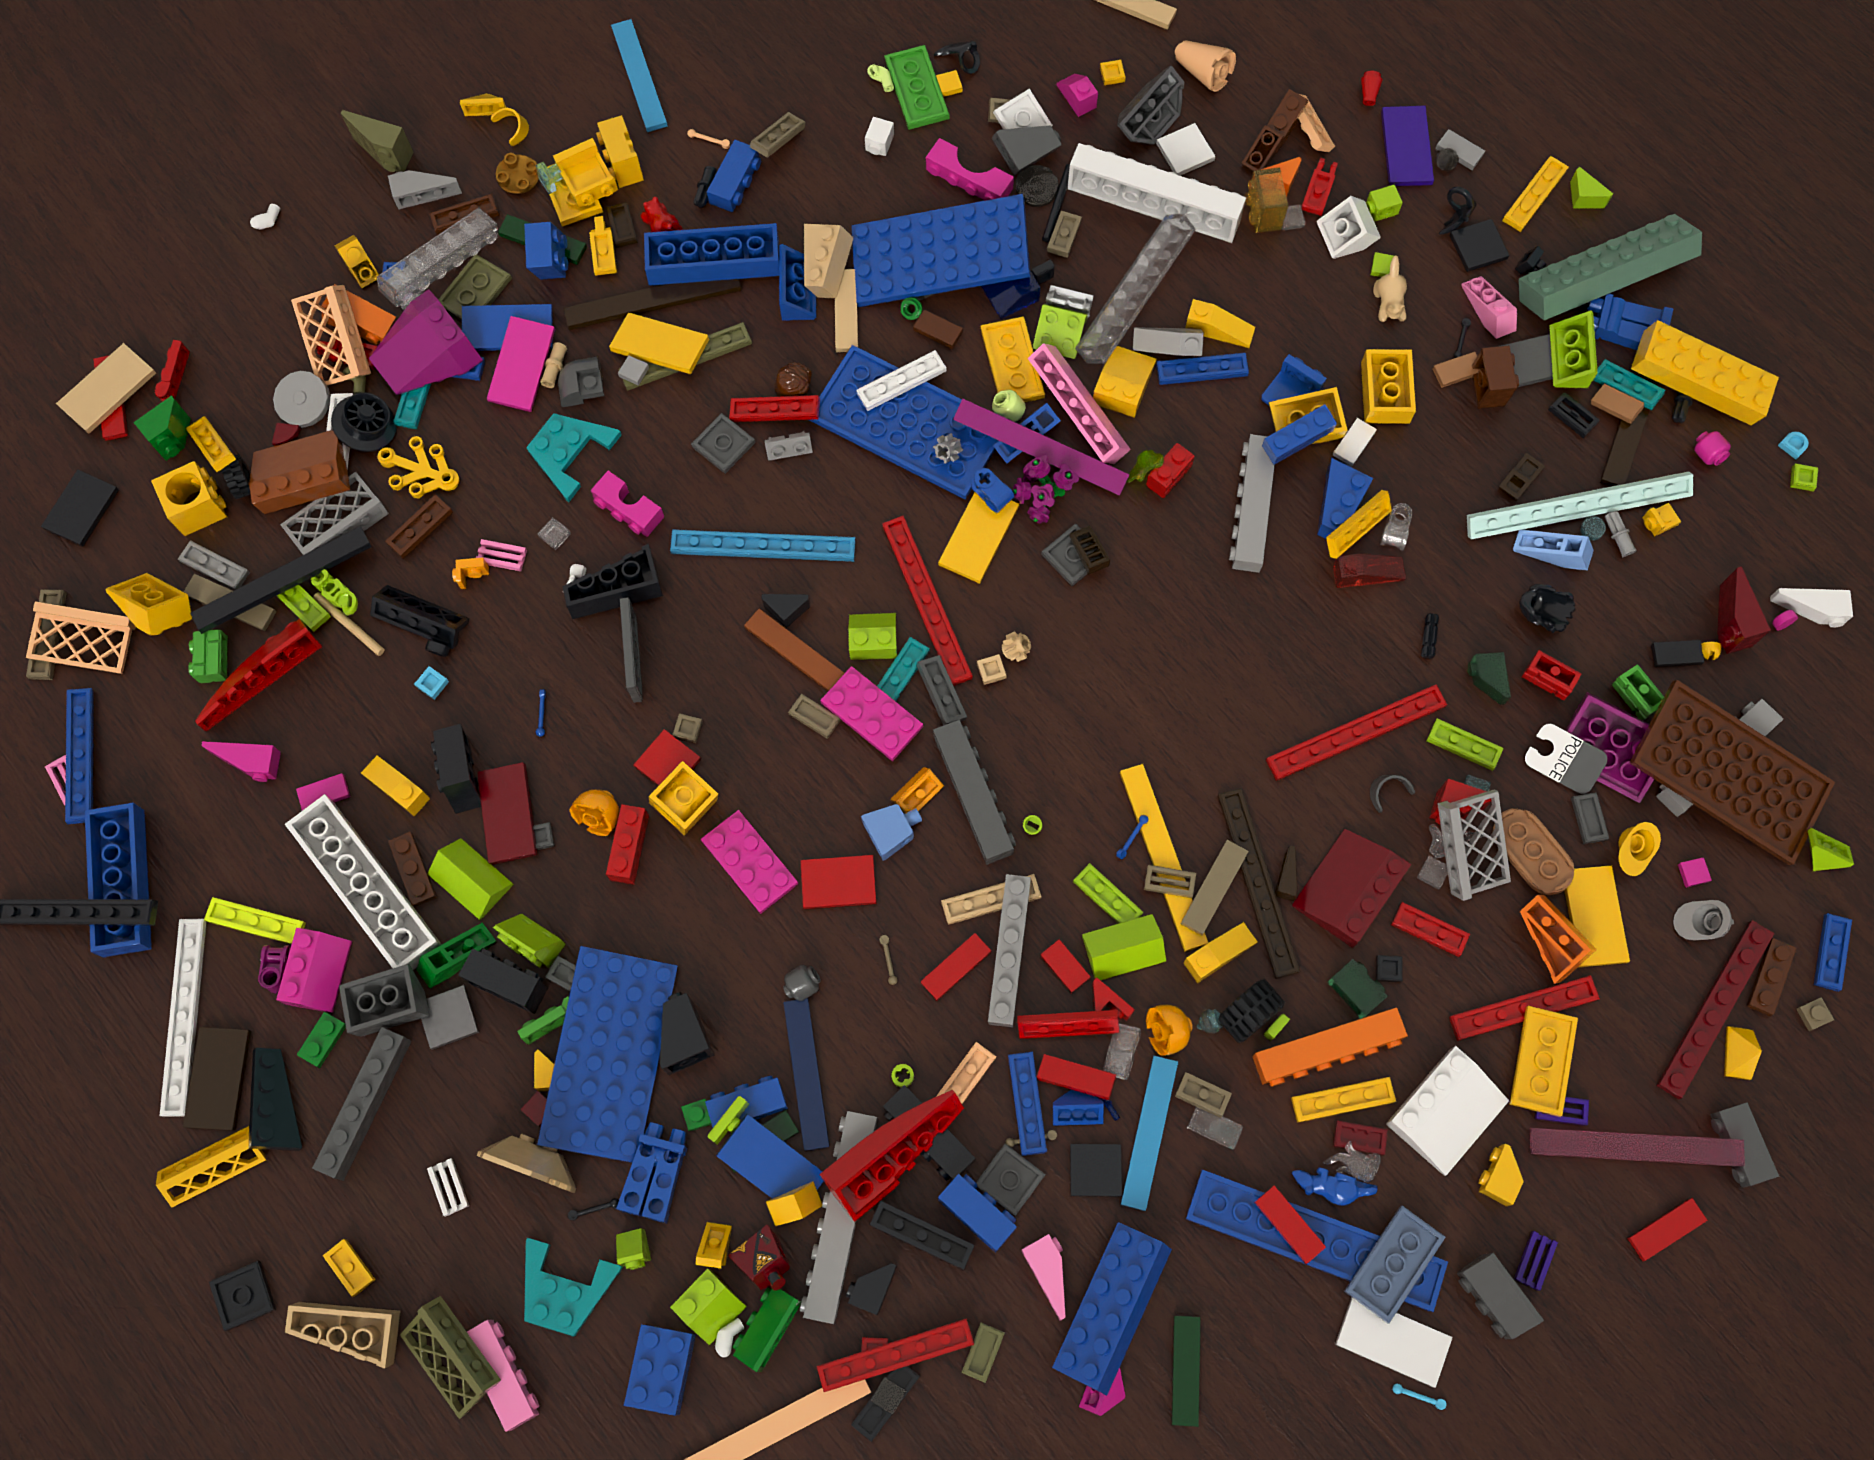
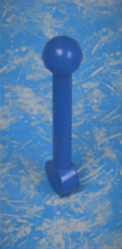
(540, 731)
(1121, 853)

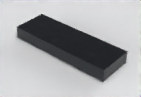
(874, 1417)

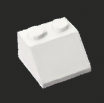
(1348, 228)

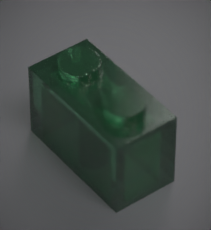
(1358, 988)

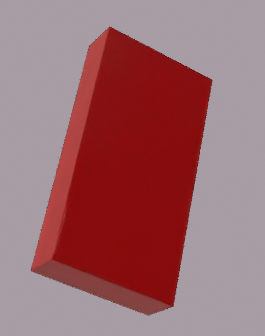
(1065, 966)

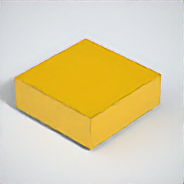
(1112, 72)
(949, 83)

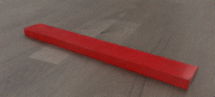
(927, 600)
(1356, 732)

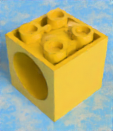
(177, 486)
(683, 798)

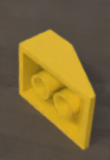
(1124, 381)
(1293, 408)
(151, 603)

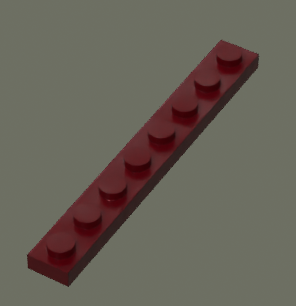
(1715, 1009)

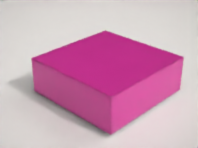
(1694, 872)

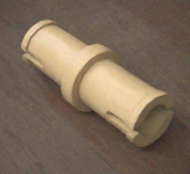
(553, 365)

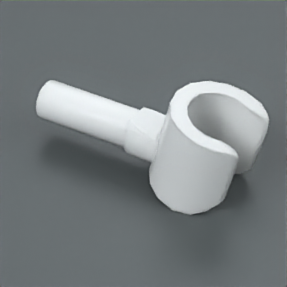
(576, 571)

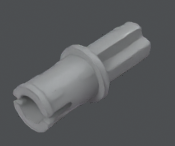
(1620, 533)

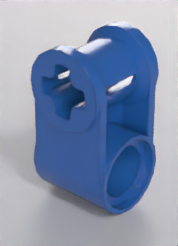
(993, 492)

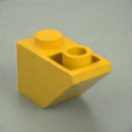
(357, 261)
(1503, 1178)

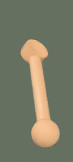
(725, 143)

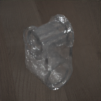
(1396, 530)

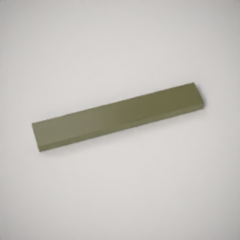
(718, 345)

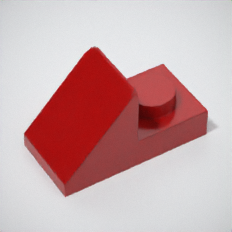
(1105, 996)

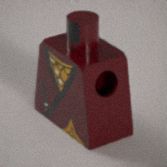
(762, 1259)

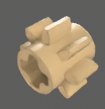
(1016, 646)

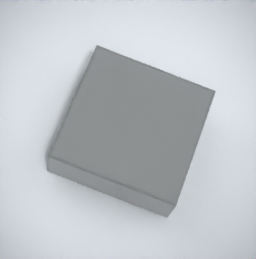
(633, 370)

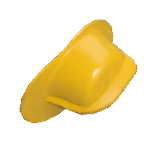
(1638, 847)

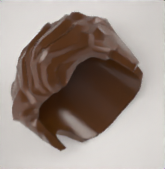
(793, 380)

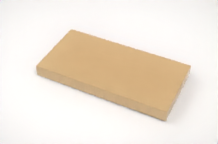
(106, 388)

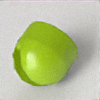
(1029, 829)

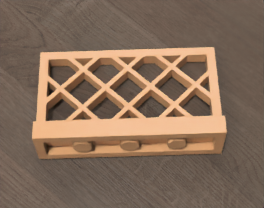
(346, 327)
(80, 617)

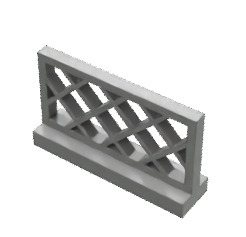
(360, 515)
(1457, 853)

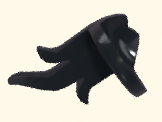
(960, 48)
(1462, 212)

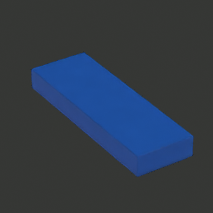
(1832, 952)

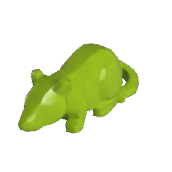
(335, 592)

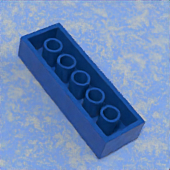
(711, 254)
(117, 871)
(1112, 1308)

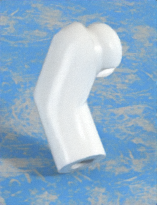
(267, 219)

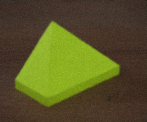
(1828, 852)

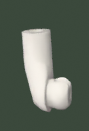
(725, 1337)

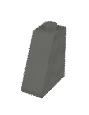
(1026, 145)

